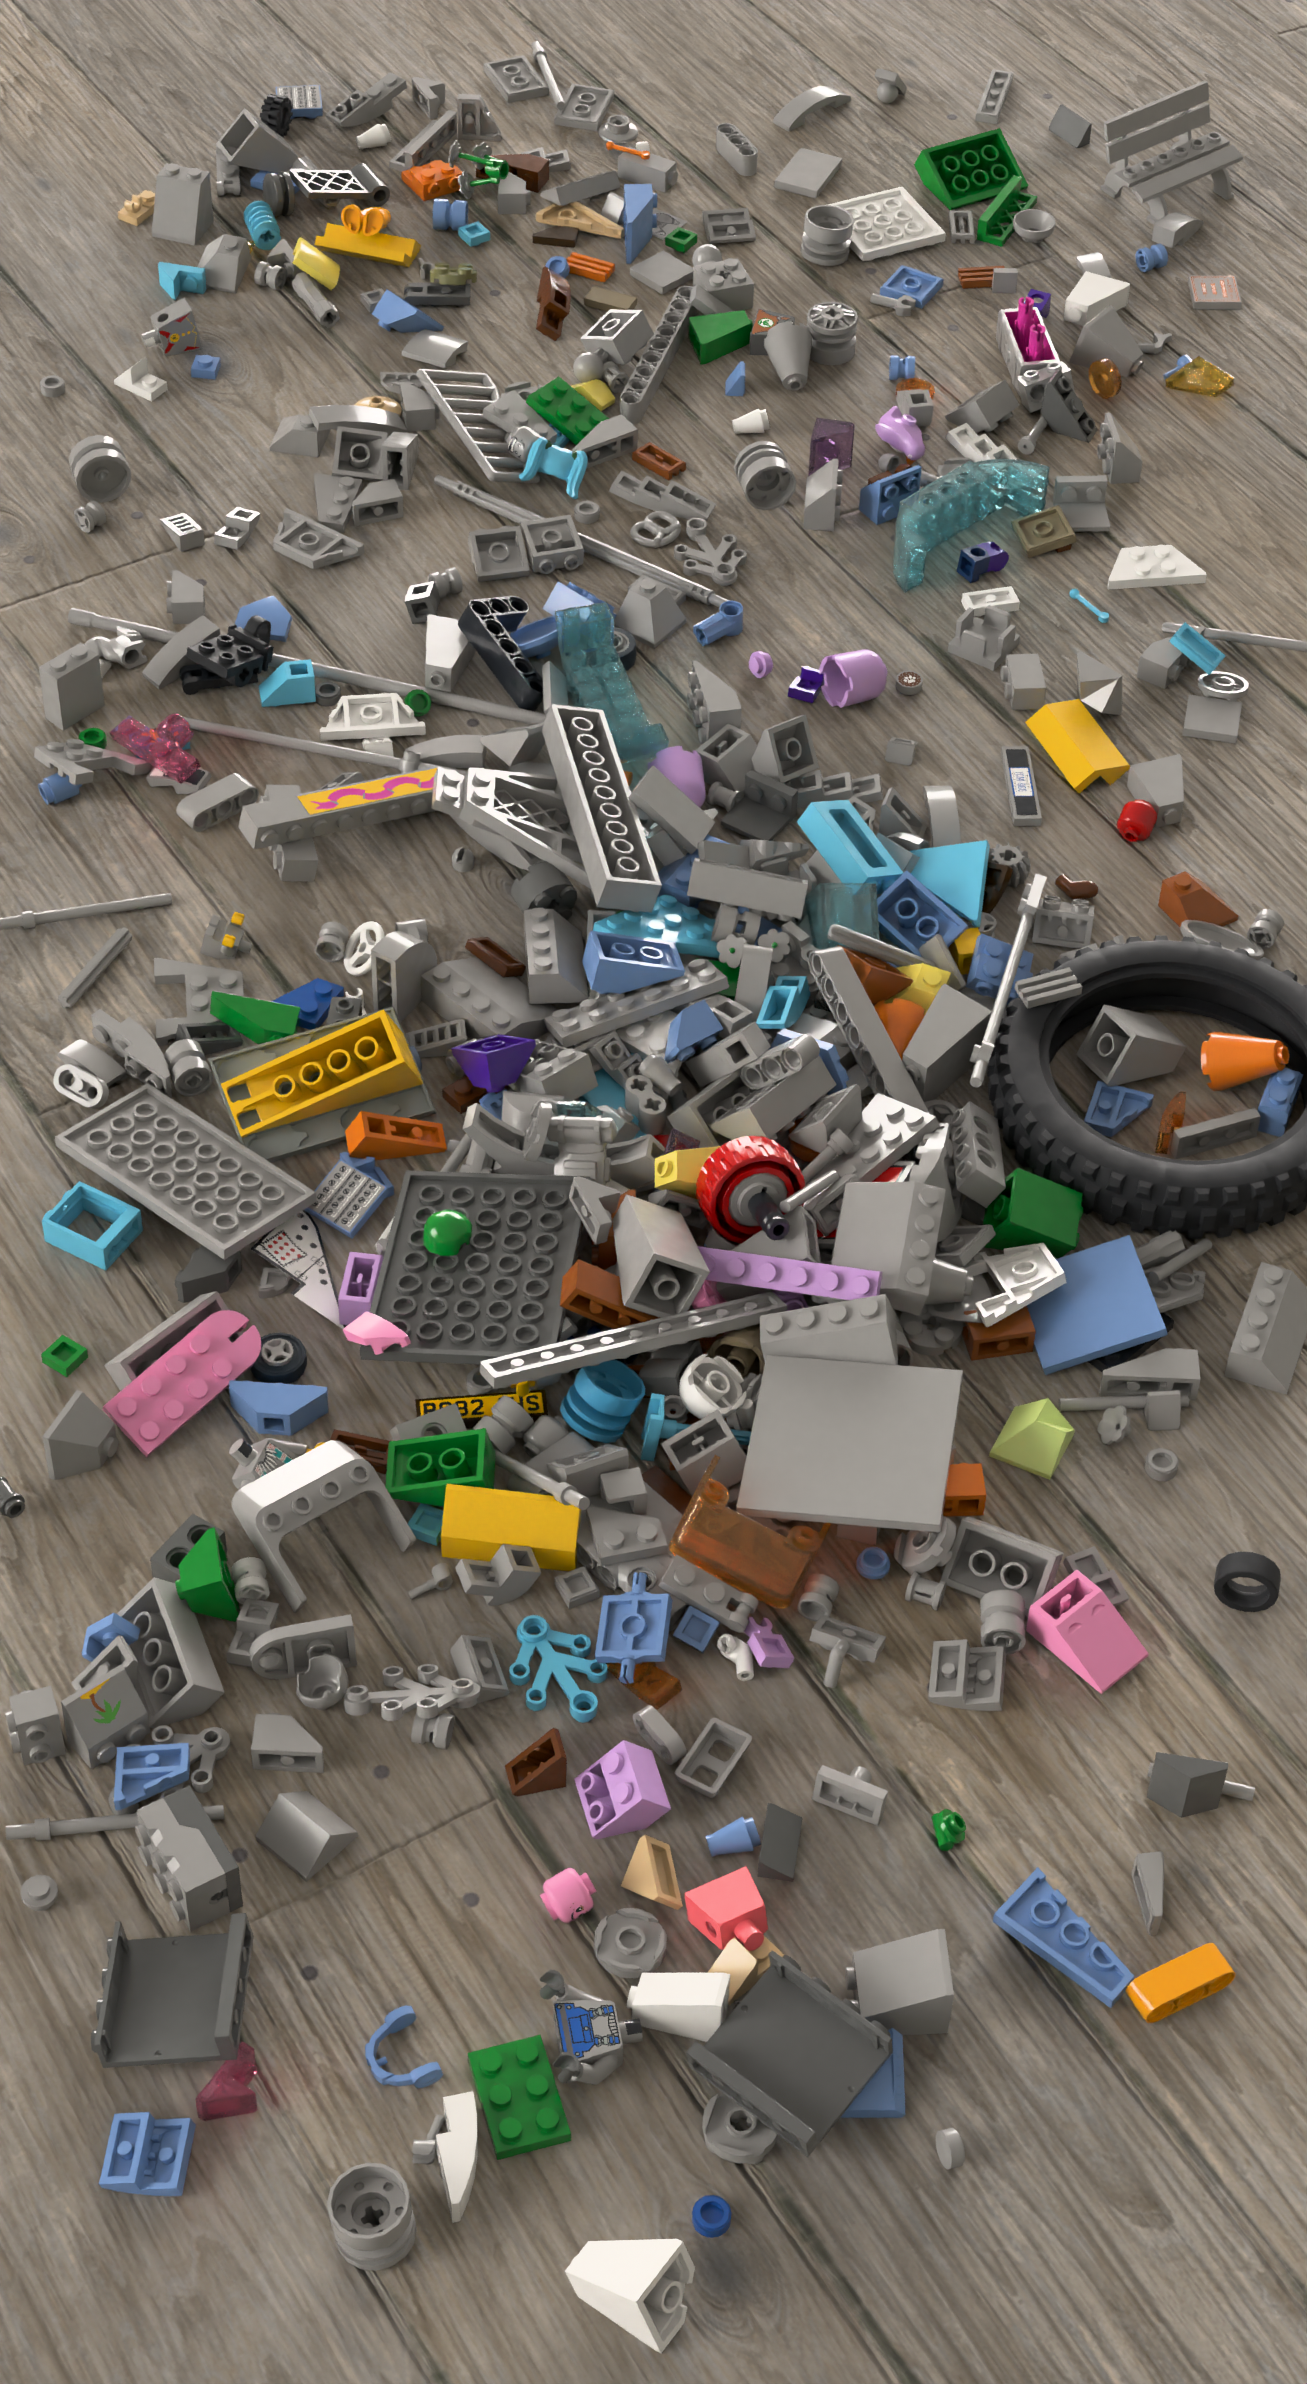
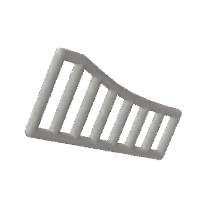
(466, 433)

